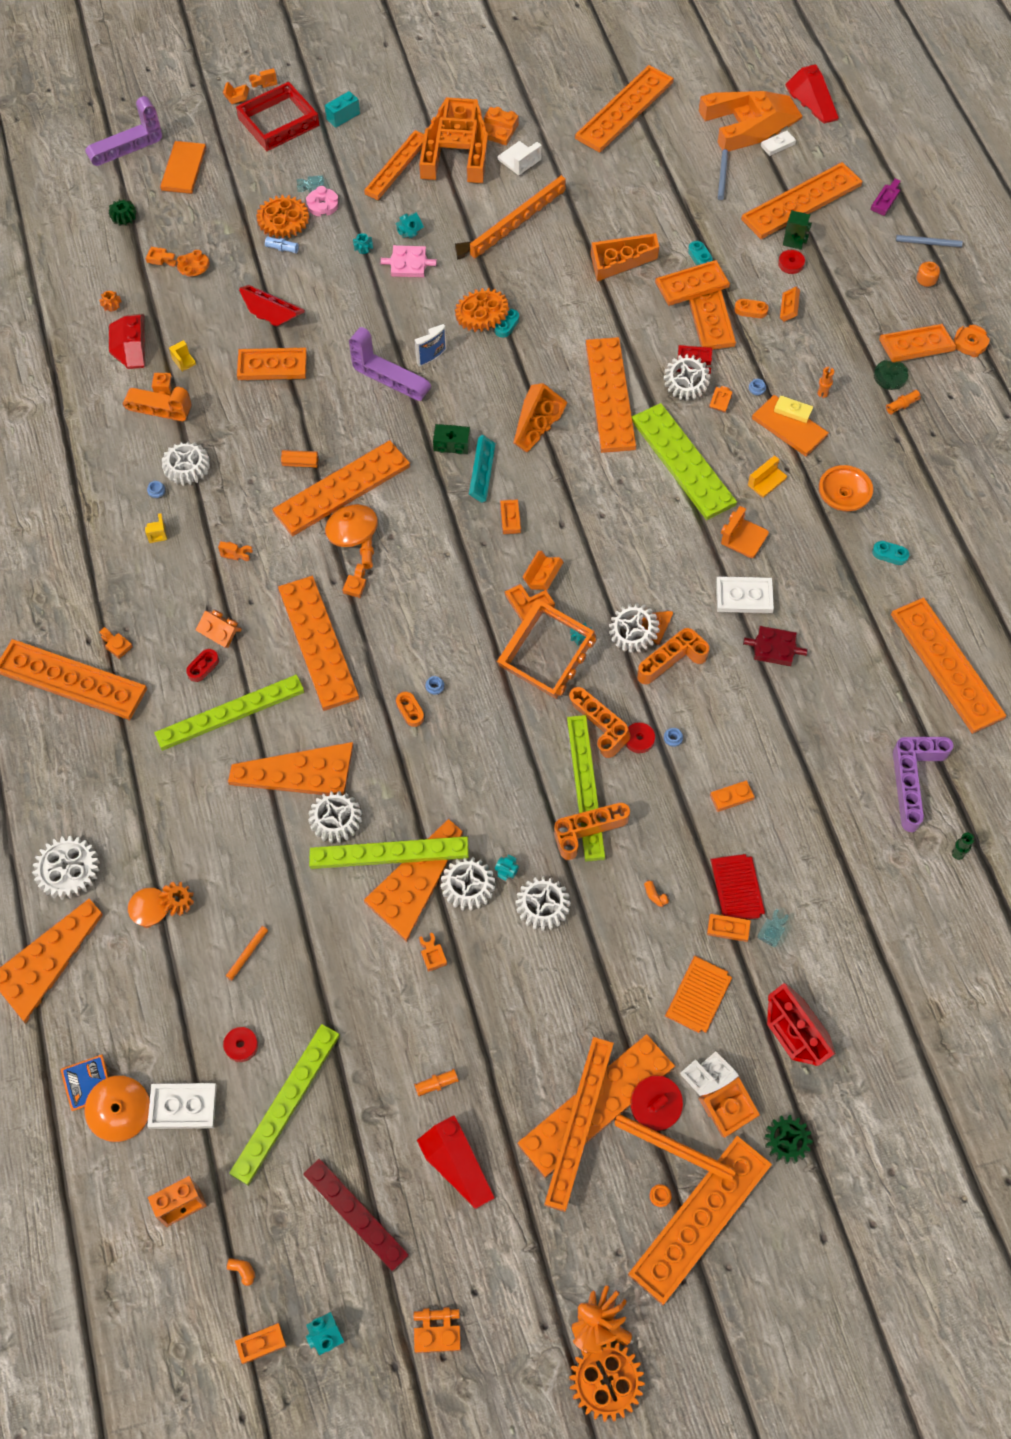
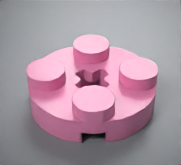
(322, 194)

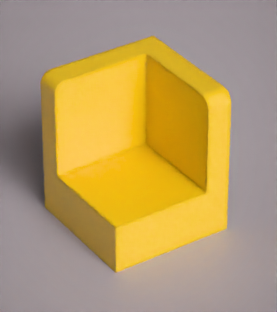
(181, 356)
(156, 531)

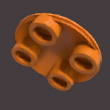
(193, 263)
(145, 907)

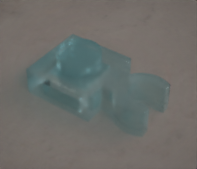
(310, 184)
(772, 930)

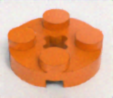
(968, 347)

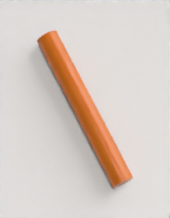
(246, 953)

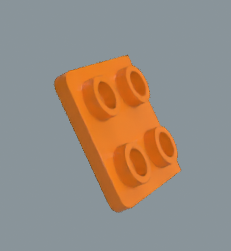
(742, 534)

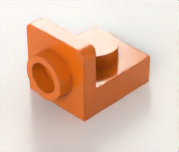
(721, 399)

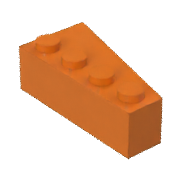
(622, 254)

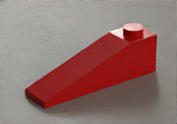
(810, 88)
(453, 1158)

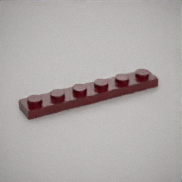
(356, 1215)

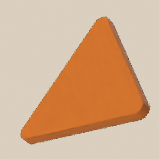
(664, 619)

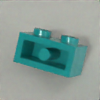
(342, 109)

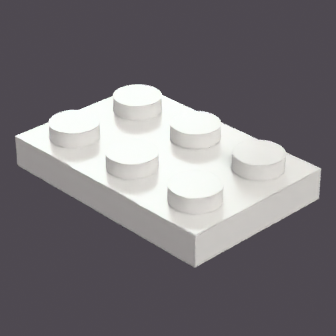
(744, 594)
(182, 1106)

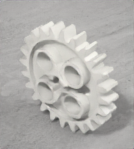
(66, 867)

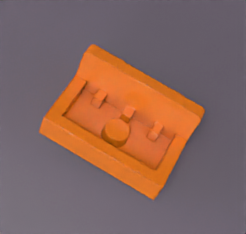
(218, 628)

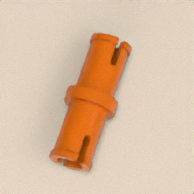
(825, 382)
(903, 402)
(366, 552)
(436, 1082)

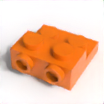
(500, 125)
(729, 1107)

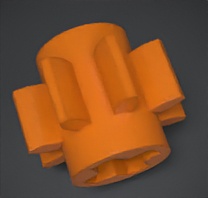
(110, 301)

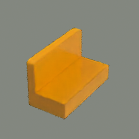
(766, 477)

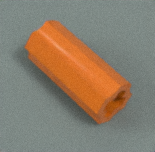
(299, 458)

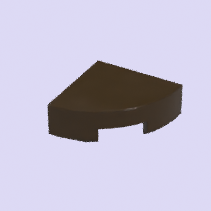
(462, 249)

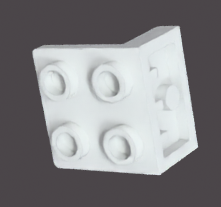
(521, 157)

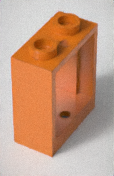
(170, 1201)

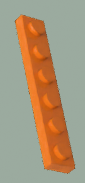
(395, 166)

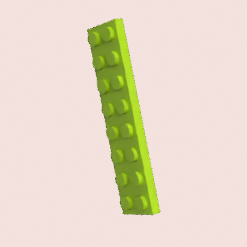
(684, 461)

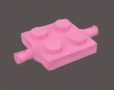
(408, 261)

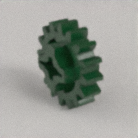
(790, 1148)

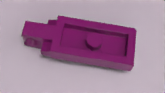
(886, 198)

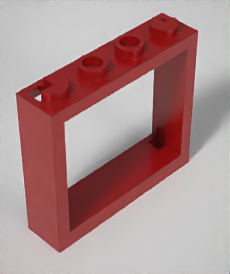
(286, 132)

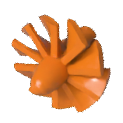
(597, 1323)

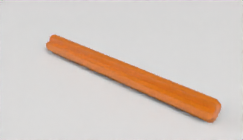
(675, 1147)

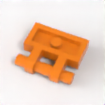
(436, 1338)

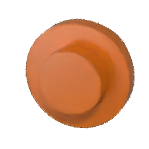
(660, 1195)

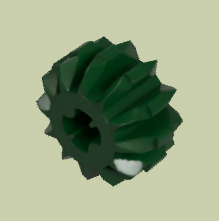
(122, 212)

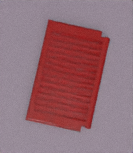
(737, 887)

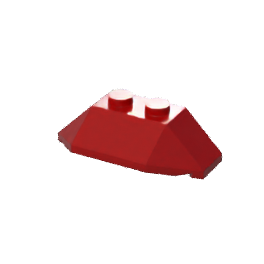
(268, 306)
(128, 340)
(798, 1027)

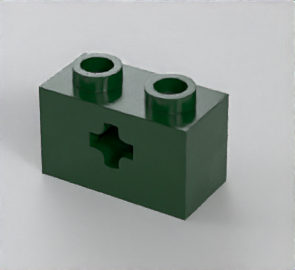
(797, 229)
(451, 439)

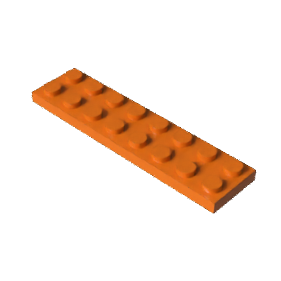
(624, 108)
(803, 198)
(610, 395)
(341, 488)
(318, 643)
(948, 665)
(71, 679)
(621, 1077)
(698, 1222)

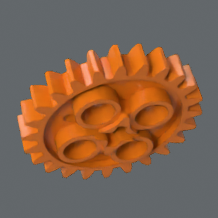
(282, 216)
(482, 309)
(626, 1372)

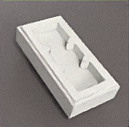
(778, 143)

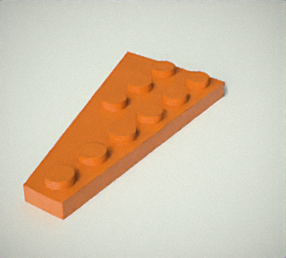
(303, 772)
(409, 888)
(40, 964)

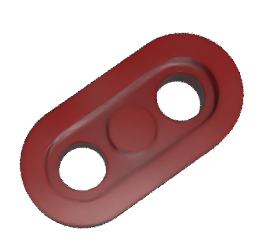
(201, 665)

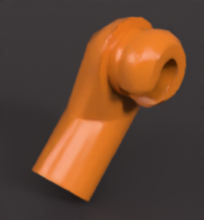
(652, 894)
(244, 1269)

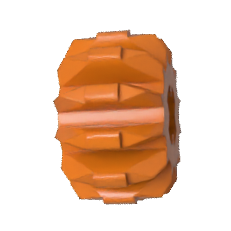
(183, 896)

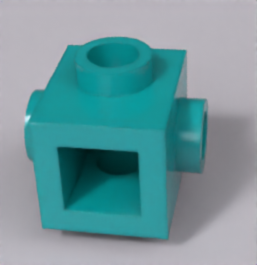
(409, 225)
(324, 1334)

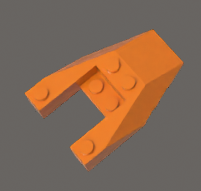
(758, 115)
(460, 127)

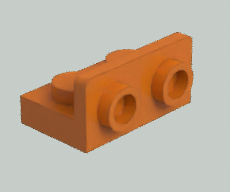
(542, 571)

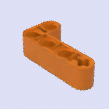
(167, 406)
(651, 669)
(597, 717)
(609, 812)

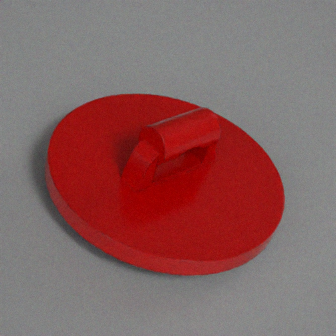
(656, 1102)

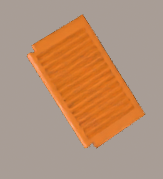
(699, 995)

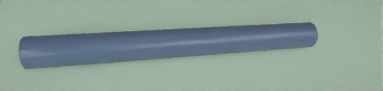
(721, 190)
(930, 241)

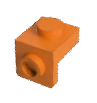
(236, 94)
(161, 383)

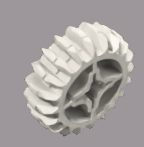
(699, 371)
(185, 457)
(630, 642)
(347, 808)
(452, 878)
(527, 896)

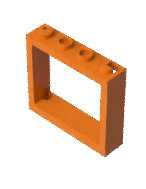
(522, 633)

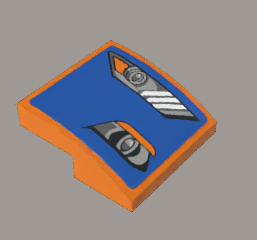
(81, 1079)

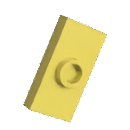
(793, 409)

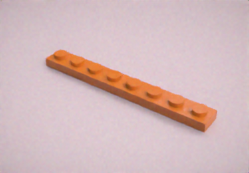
(517, 217)
(578, 1125)

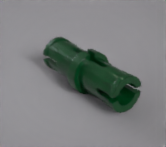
(963, 846)

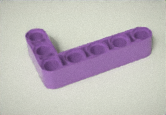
(129, 140)
(382, 370)
(910, 774)

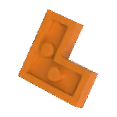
(522, 602)

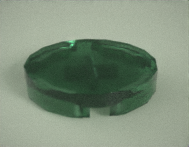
(891, 374)

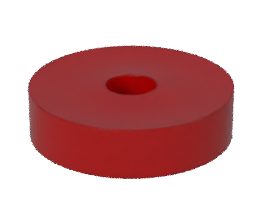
(791, 261)
(643, 745)
(238, 1035)

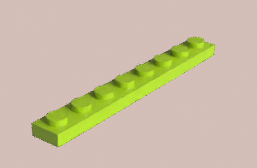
(229, 712)
(584, 782)
(389, 852)
(284, 1105)

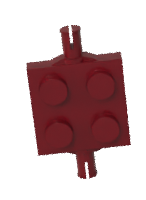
(775, 646)

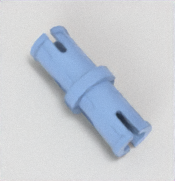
(281, 244)

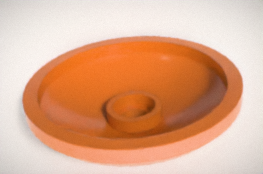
(845, 481)
(351, 525)
(131, 1116)

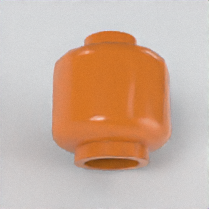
(928, 274)

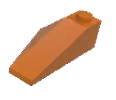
(538, 413)

